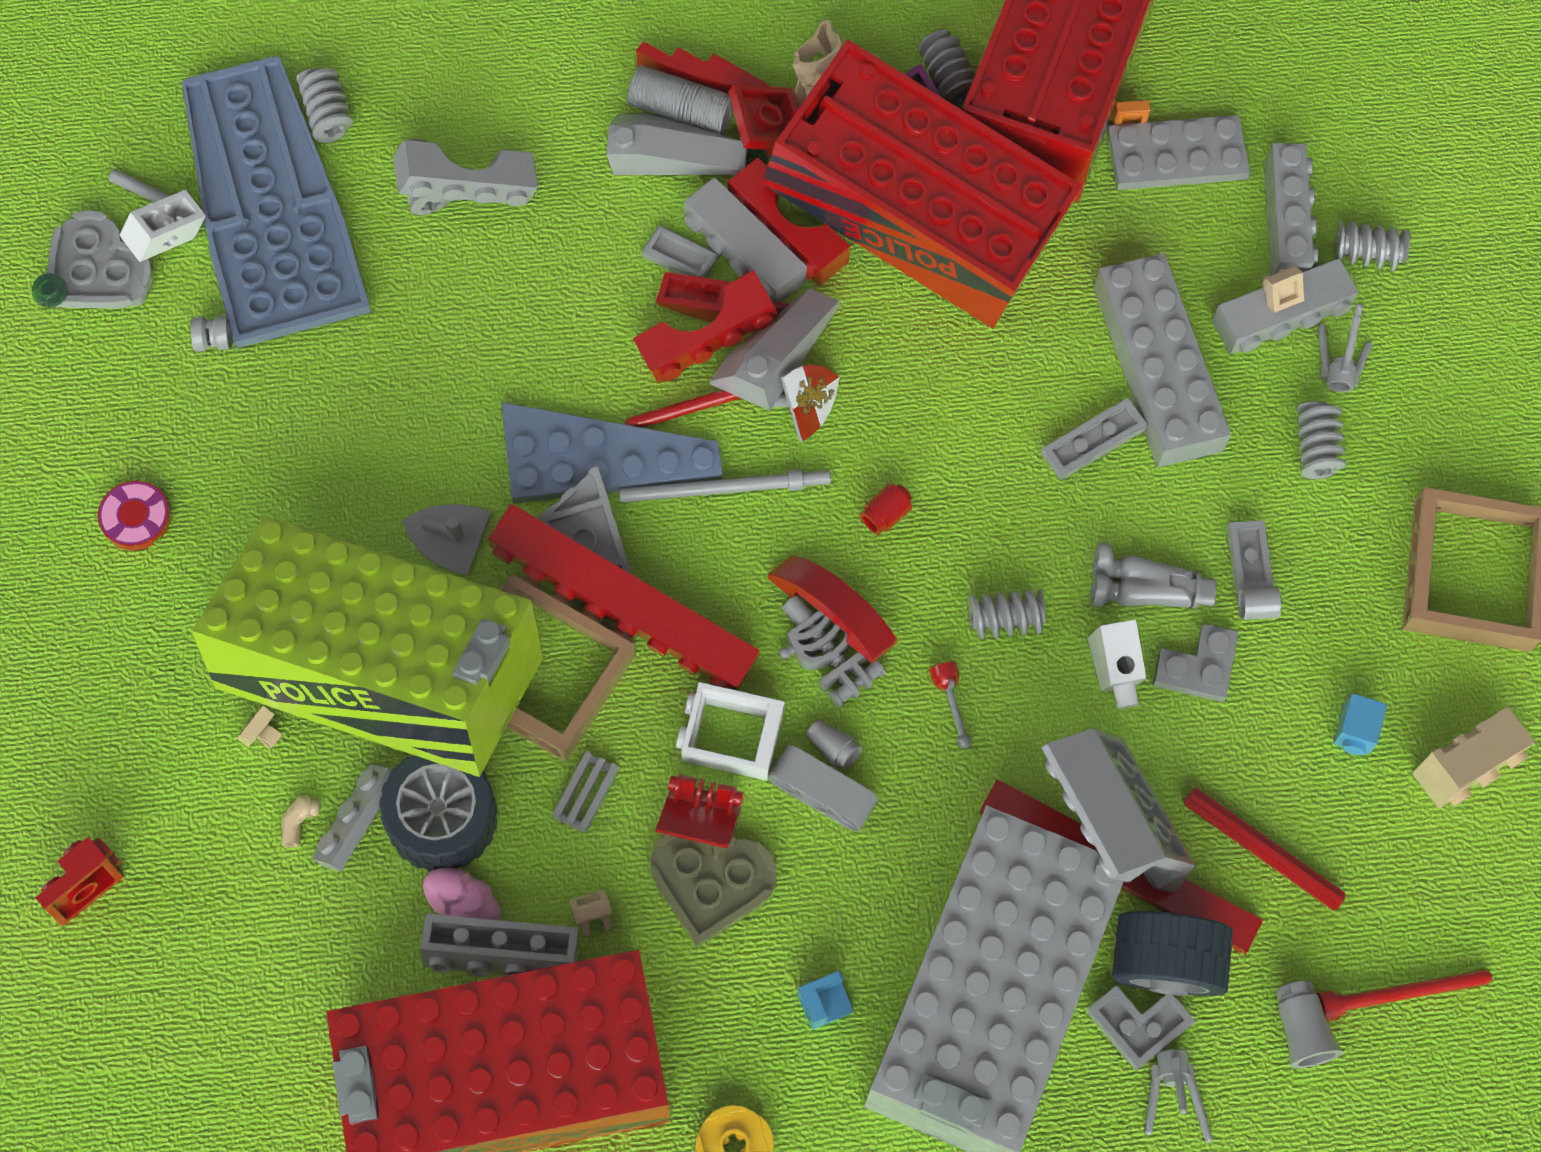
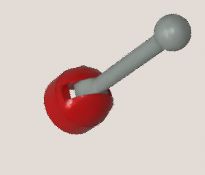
(945, 677)

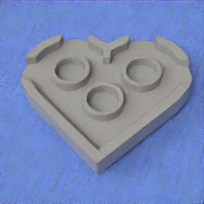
(97, 264)

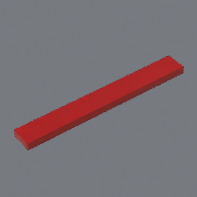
(1187, 900)

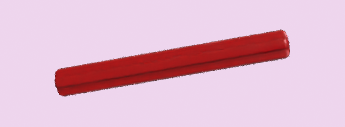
(1264, 849)

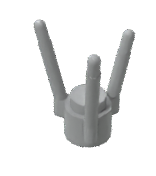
(1342, 374)
(1176, 1072)

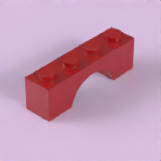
(816, 247)
(743, 310)

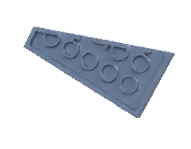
(556, 451)

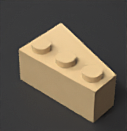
(1474, 759)

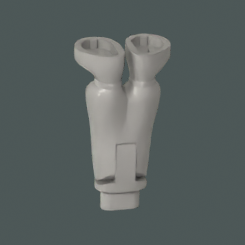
(1146, 582)

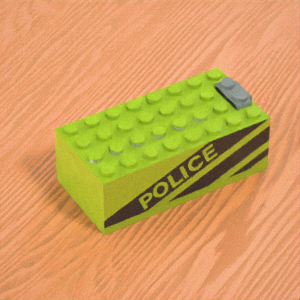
(370, 644)

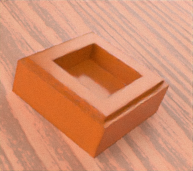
(1130, 112)

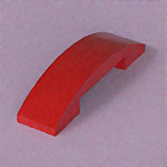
(838, 602)

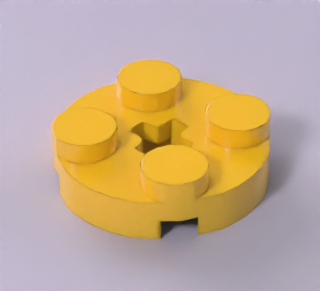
(734, 1121)

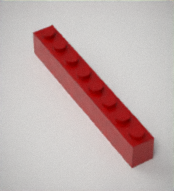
(623, 598)

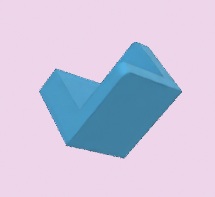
(824, 1000)

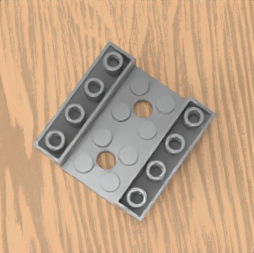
(1118, 809)

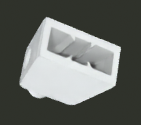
(1118, 646)

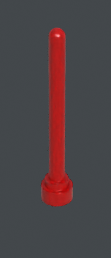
(681, 409)
(1336, 1004)

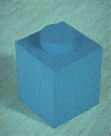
(1360, 724)

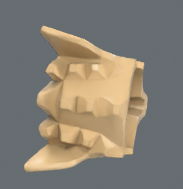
(808, 73)

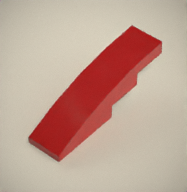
(714, 73)
(696, 296)

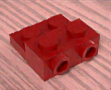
(762, 113)
(88, 875)

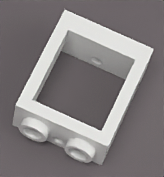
(737, 701)

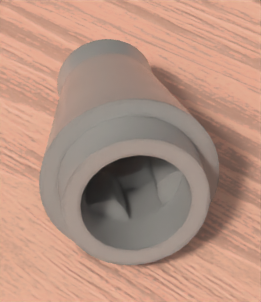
(835, 745)

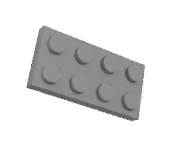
(1178, 152)

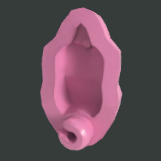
(460, 895)

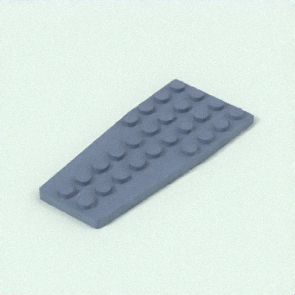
(268, 206)

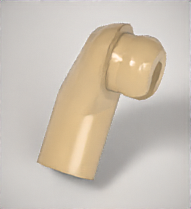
(294, 816)

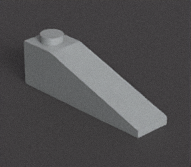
(667, 147)
(759, 362)

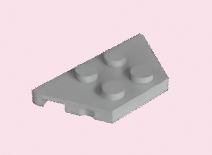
(588, 519)

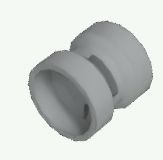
(211, 333)

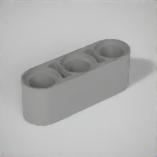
(823, 788)

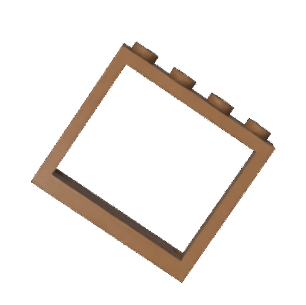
(1423, 621)
(534, 730)

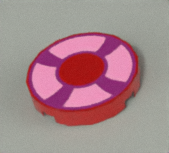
(134, 515)

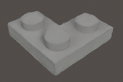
(1206, 672)
(1139, 1035)

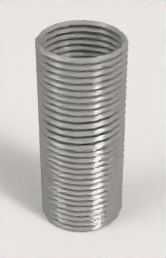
(675, 96)

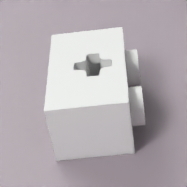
(162, 225)

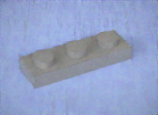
(1094, 439)
(352, 819)

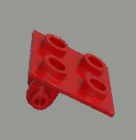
(700, 813)

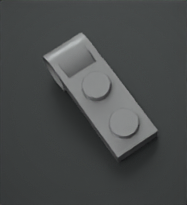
(1252, 571)

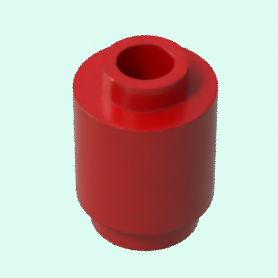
(886, 508)

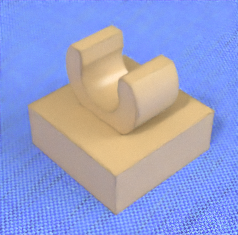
(1284, 288)
(258, 728)
(590, 907)

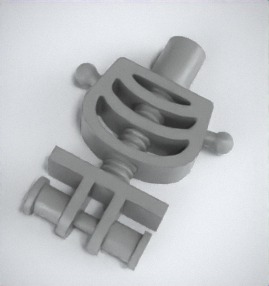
(812, 628)

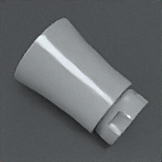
(1306, 1026)

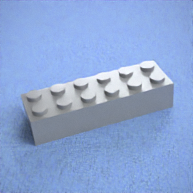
(1161, 360)

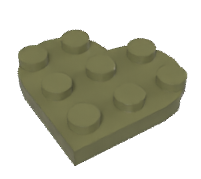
(712, 884)

